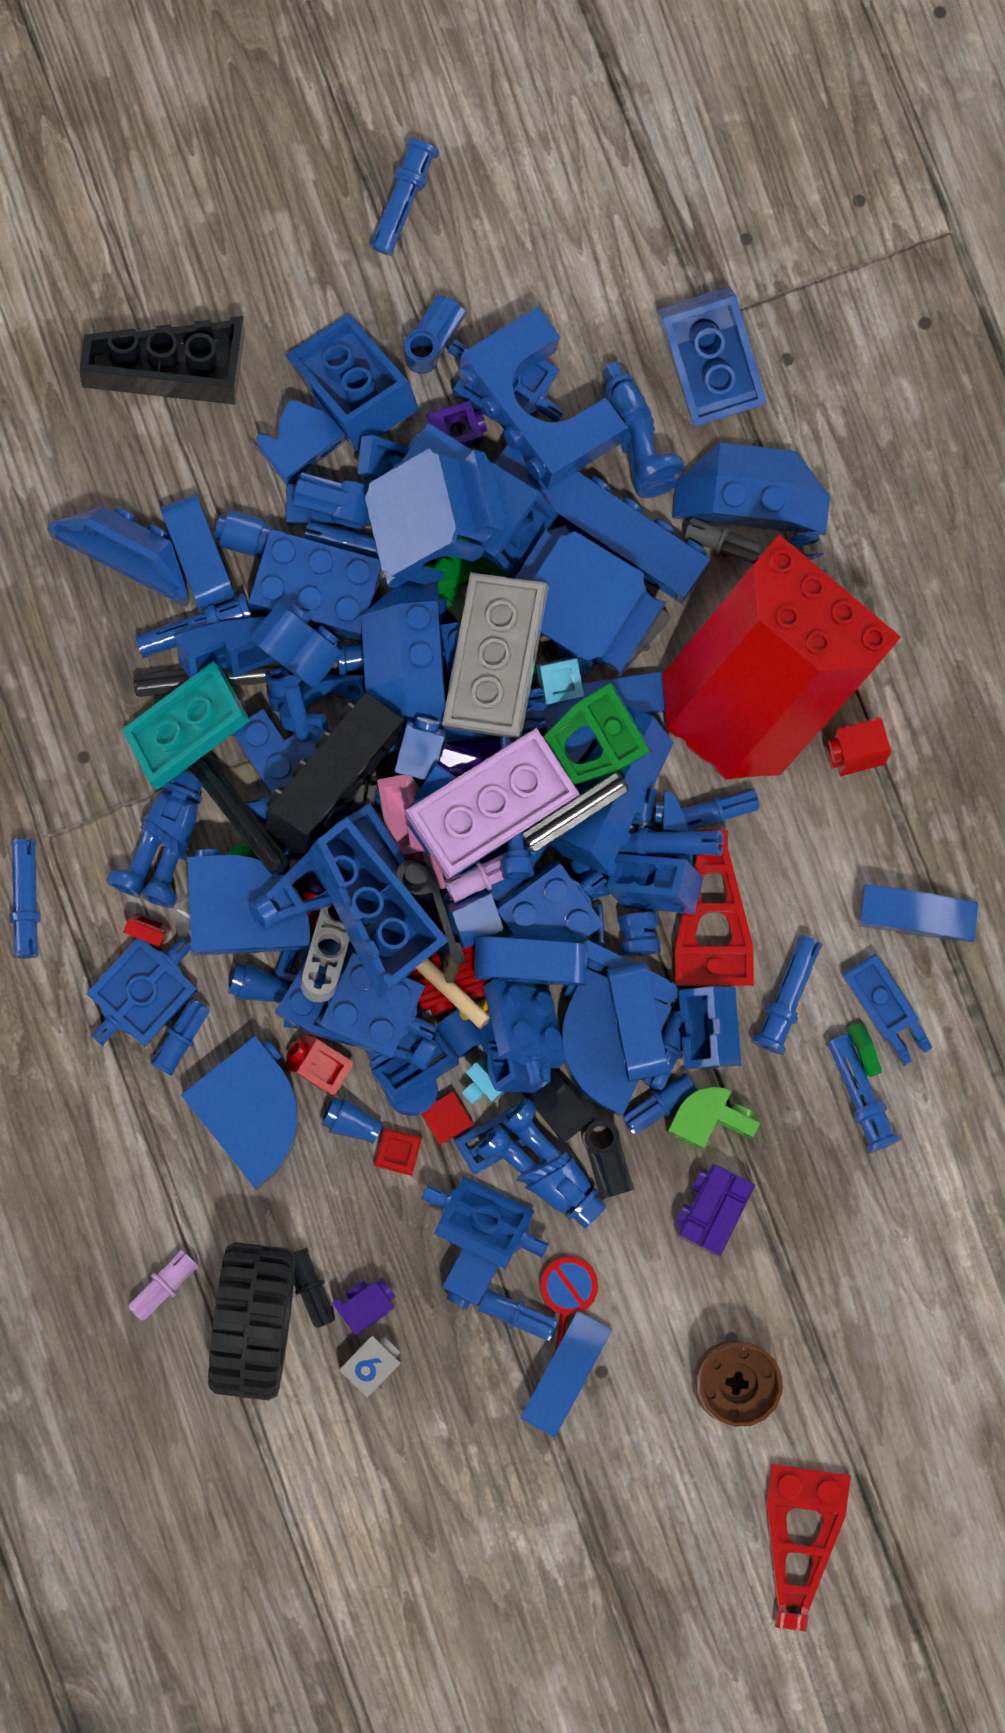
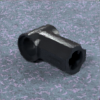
(608, 1163)

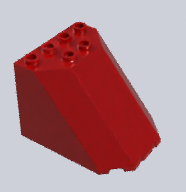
(771, 666)

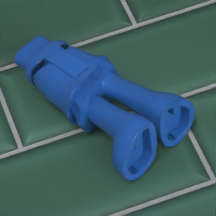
(651, 472)
(166, 824)
(554, 1180)

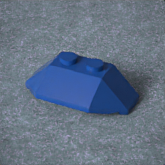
(753, 490)
(126, 548)
(406, 652)

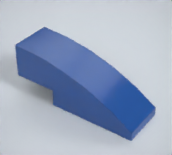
(222, 642)
(918, 913)
(566, 1374)

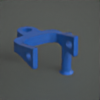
(292, 699)

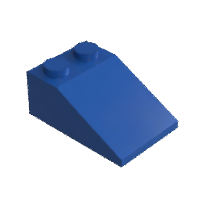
(712, 356)
(353, 380)

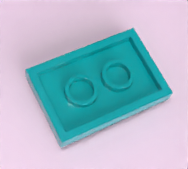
(185, 725)

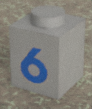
(371, 1365)

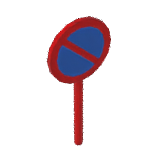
(568, 1287)

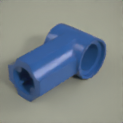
(433, 332)
(340, 501)

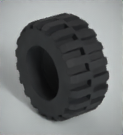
(251, 1321)

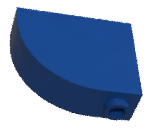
(220, 907)
(594, 1045)
(249, 1109)

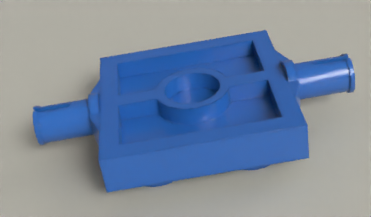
(529, 387)
(552, 907)
(142, 991)
(372, 1020)
(525, 1027)
(484, 1222)

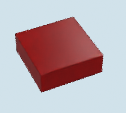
(147, 929)
(447, 1118)
(398, 1152)

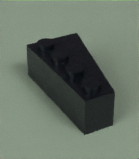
(167, 361)
(331, 774)

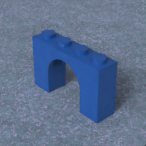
(549, 448)

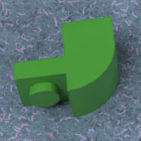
(706, 1108)

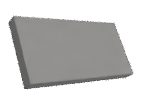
(495, 655)

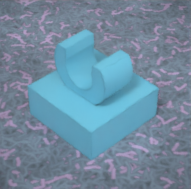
(560, 680)
(482, 1084)

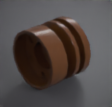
(749, 1403)

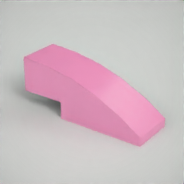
(395, 797)

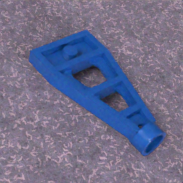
(284, 894)
(309, 1014)

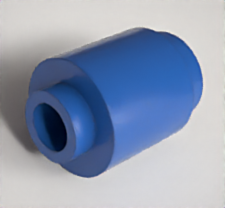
(242, 533)

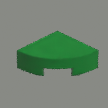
(866, 1049)

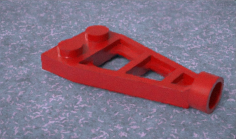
(715, 965)
(810, 1491)

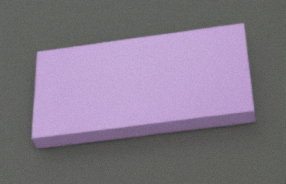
(491, 803)

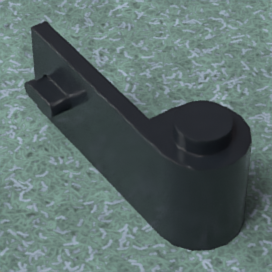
(423, 886)

